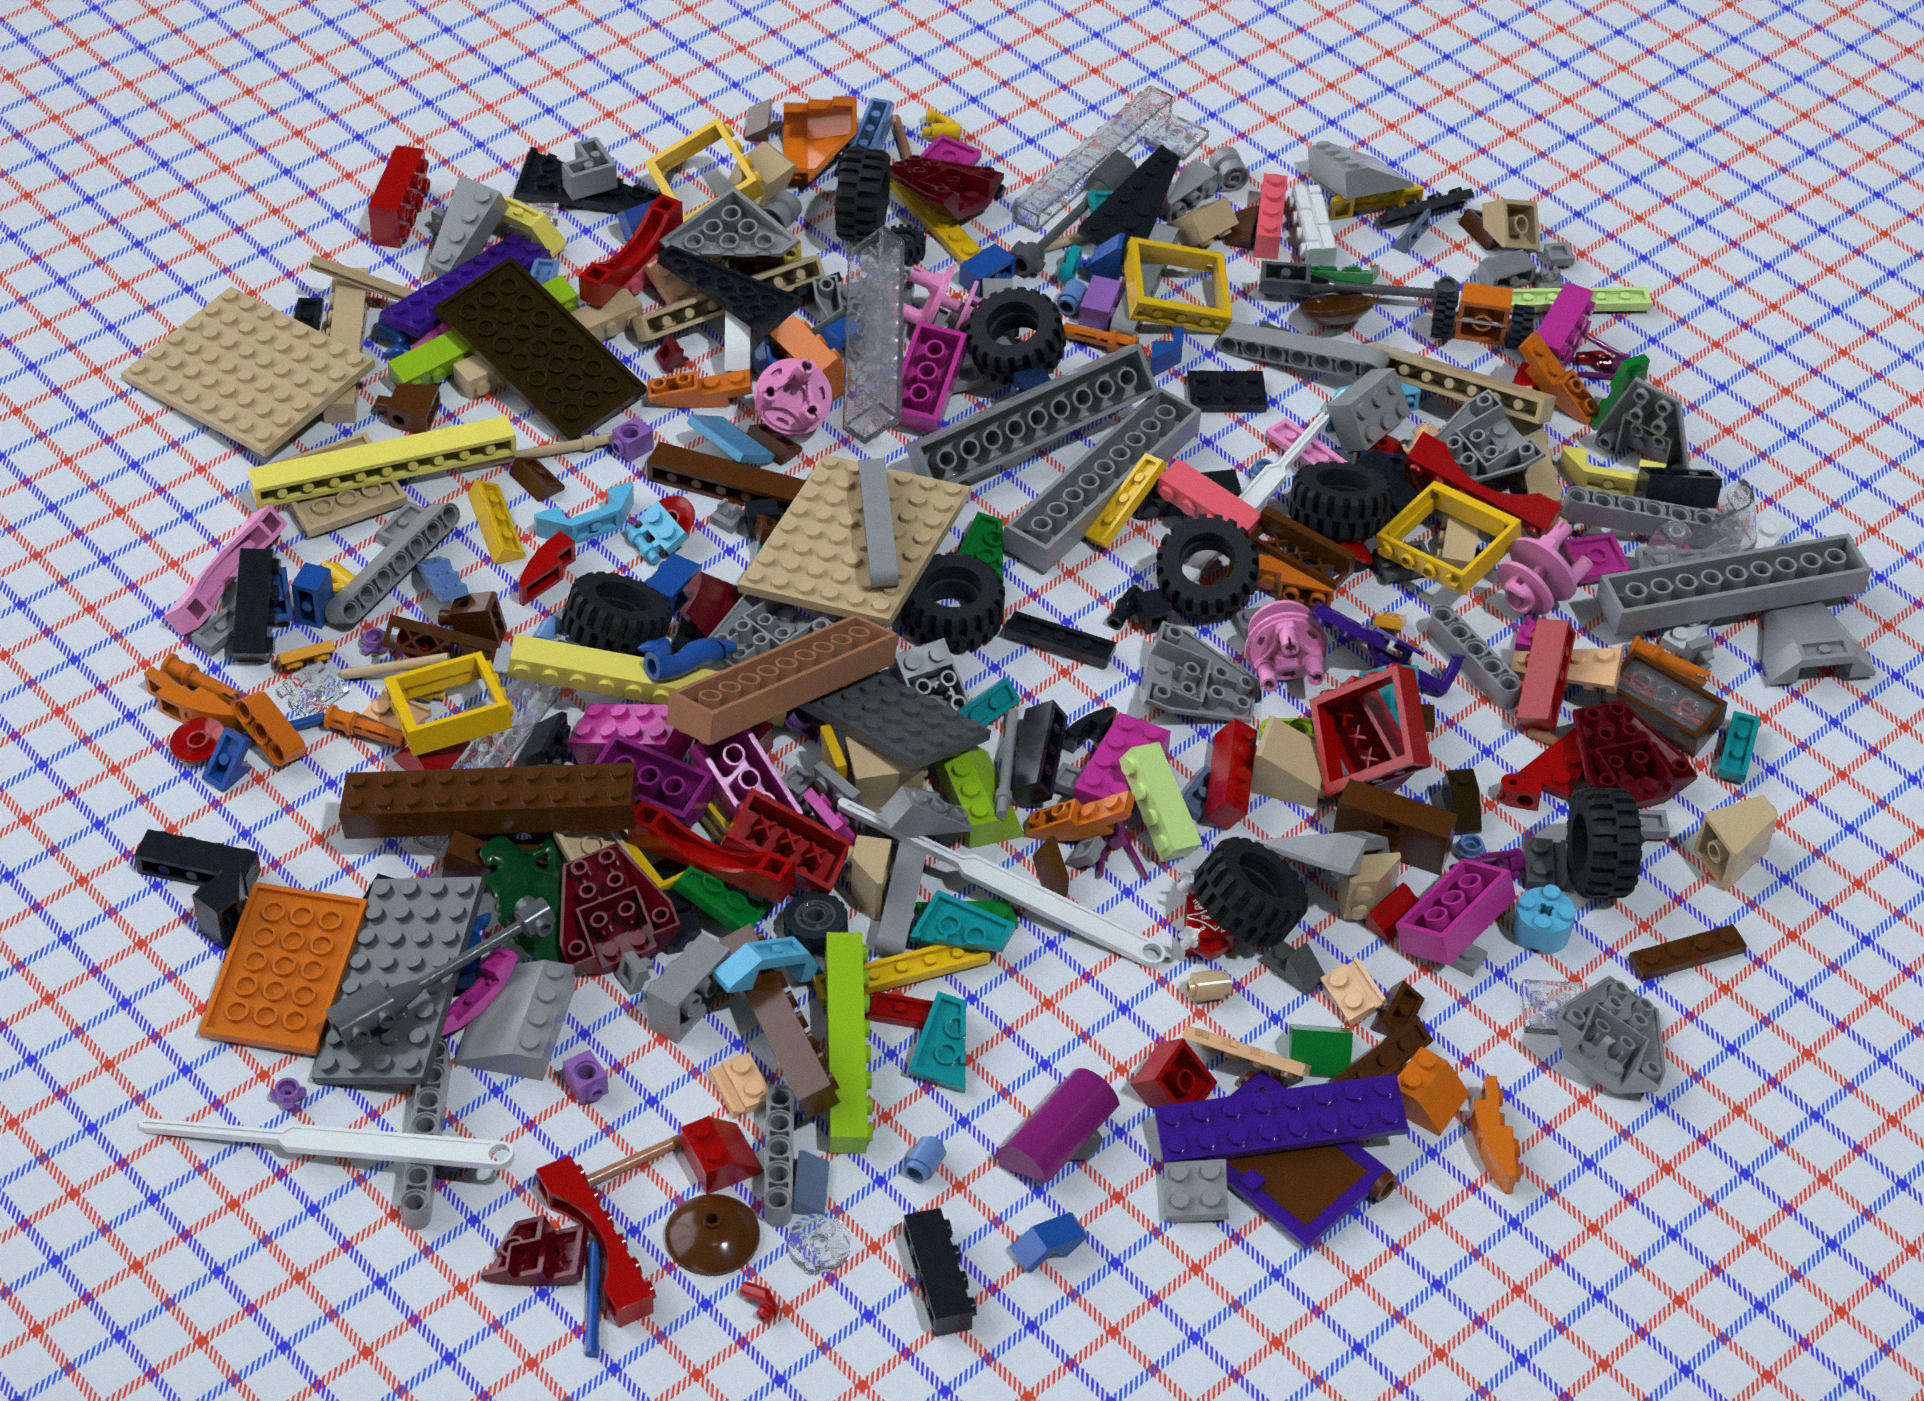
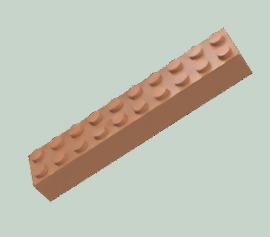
(781, 679)

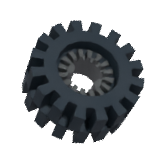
(914, 243)

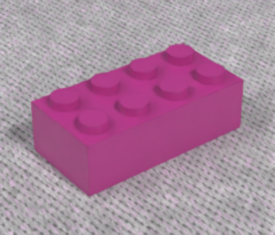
(1567, 321)
(930, 375)
(637, 722)
(739, 766)
(1104, 772)
(1455, 911)

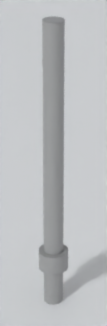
(1003, 794)

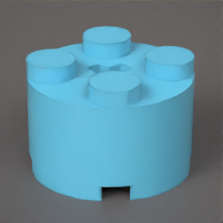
(1544, 919)

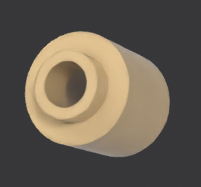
(1208, 985)

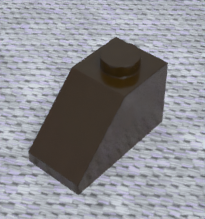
(1462, 797)

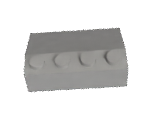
(1352, 172)
(521, 1023)

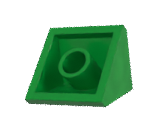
(1322, 1047)

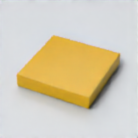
(832, 752)

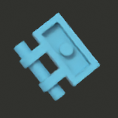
(664, 529)

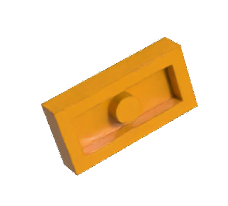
(1390, 621)
(294, 658)

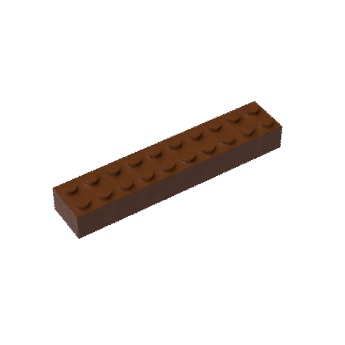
(489, 800)

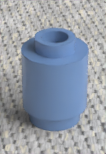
(1071, 297)
(549, 628)
(924, 1159)

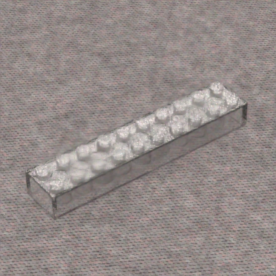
(874, 335)

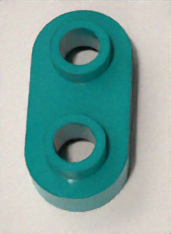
(1072, 262)

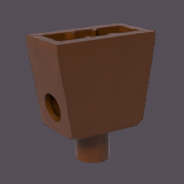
(411, 407)
(476, 615)
(464, 858)

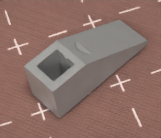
(1193, 185)
(922, 815)

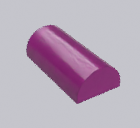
(663, 779)
(1059, 1126)

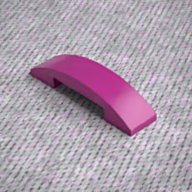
(495, 972)

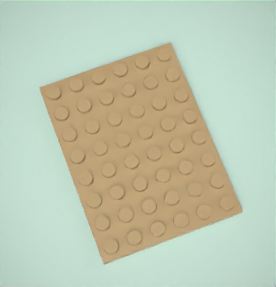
(248, 371)
(820, 544)

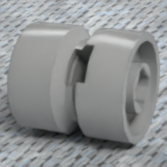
(1231, 170)
(784, 207)

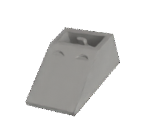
(932, 673)

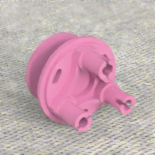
(937, 286)
(793, 396)
(1540, 573)
(1285, 644)

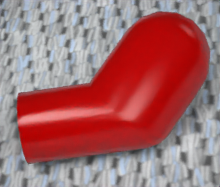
(1596, 358)
(765, 1299)

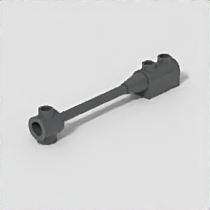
(1107, 177)
(1297, 281)
(377, 1006)

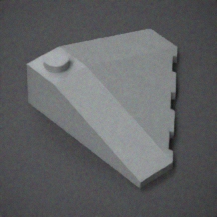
(732, 228)

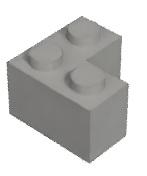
(591, 170)

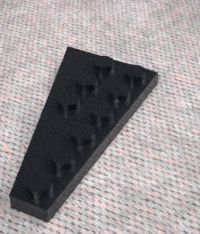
(543, 183)
(1135, 202)
(746, 298)

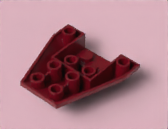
(947, 186)
(1629, 754)
(611, 910)

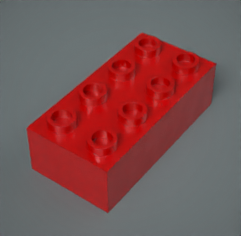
(398, 196)
(1368, 734)
(770, 826)

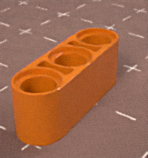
(269, 728)

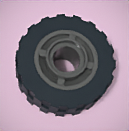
(811, 918)

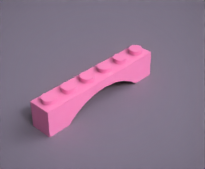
(203, 594)

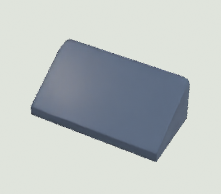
(1412, 232)
(1196, 793)
(810, 1184)

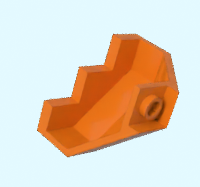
(817, 134)

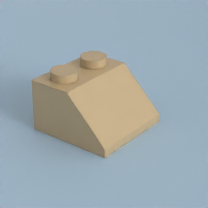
(773, 168)
(1206, 222)
(1512, 223)
(869, 873)
(1373, 884)

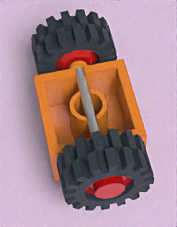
(1482, 316)

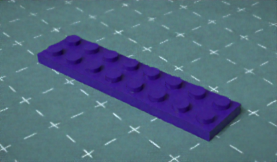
(415, 311)
(1281, 1119)

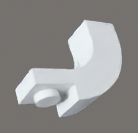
(737, 344)

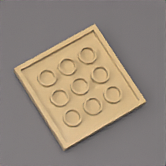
(345, 507)

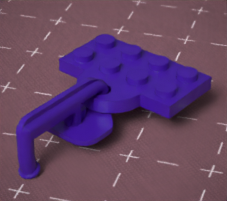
(1378, 644)

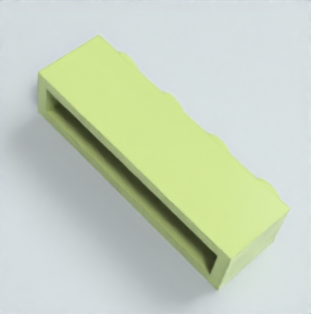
(1160, 801)

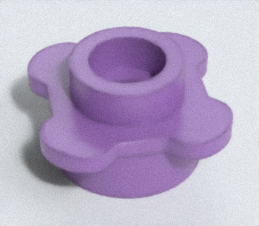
(373, 640)
(799, 721)
(287, 1086)

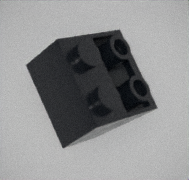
(547, 743)
(220, 905)

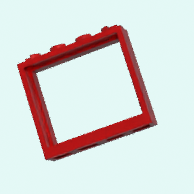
(1411, 723)

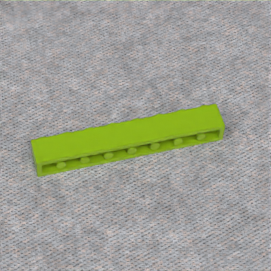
(435, 359)
(846, 1041)

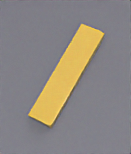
(495, 522)

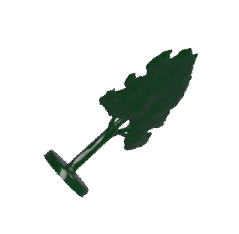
(521, 877)

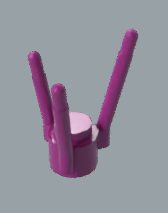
(1616, 361)
(1117, 840)
(1511, 860)

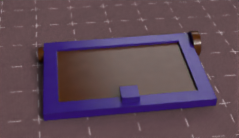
(1306, 1187)

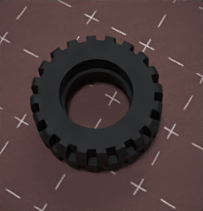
(862, 193)
(1008, 311)
(1341, 500)
(1207, 535)
(615, 613)
(960, 626)
(1604, 843)
(1250, 892)

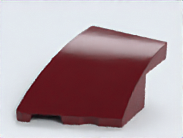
(708, 602)
(539, 1255)

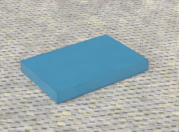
(730, 439)

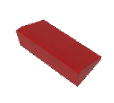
(1389, 911)

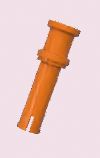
(1112, 340)
(1670, 661)
(191, 675)
(354, 724)

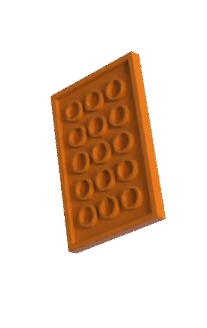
(283, 968)

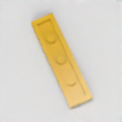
(1125, 500)

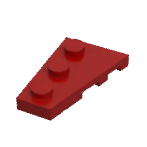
(1559, 765)

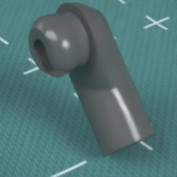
(1089, 1147)

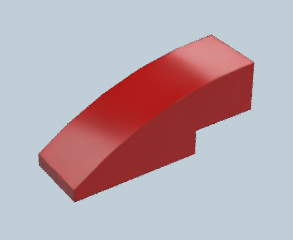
(546, 567)

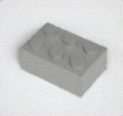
(1368, 409)
(686, 989)

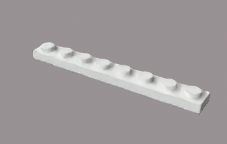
(1678, 635)

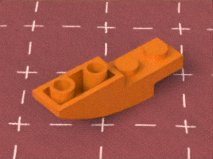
(1554, 380)
(692, 392)
(1289, 582)
(183, 704)
(1079, 822)
(1494, 1139)

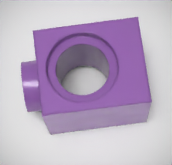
(632, 439)
(585, 1077)

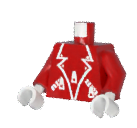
(1200, 933)

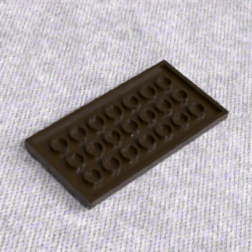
(539, 350)

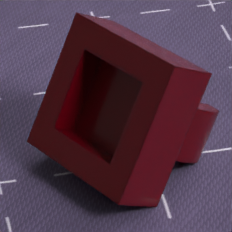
(670, 355)

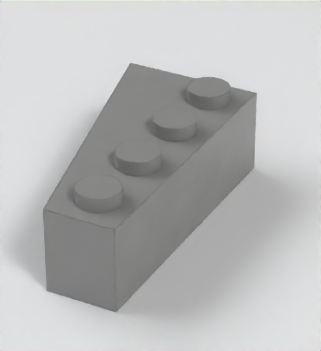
(467, 224)

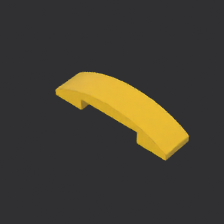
(1342, 208)

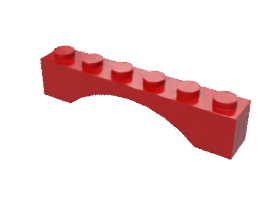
(604, 279)
(1433, 460)
(756, 872)
(568, 1194)

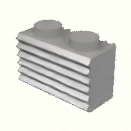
(1507, 270)

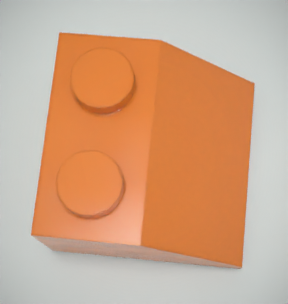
(1431, 1091)

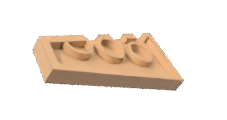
(1587, 667)
(1237, 1050)

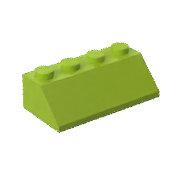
(971, 782)

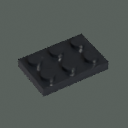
(1227, 391)

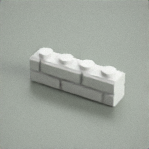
(1312, 225)

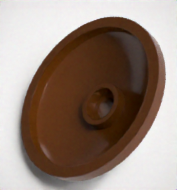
(1336, 309)
(714, 1247)

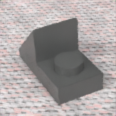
(1295, 966)

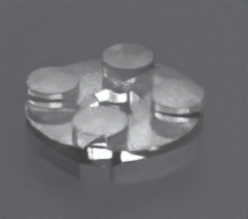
(822, 1259)

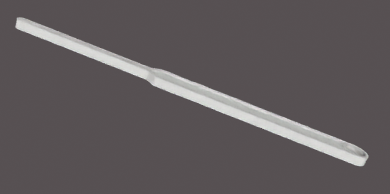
(1261, 490)
(1023, 892)
(349, 1142)

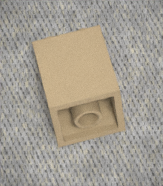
(1287, 765)
(878, 774)
(1735, 838)

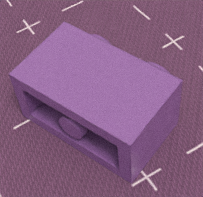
(1100, 303)

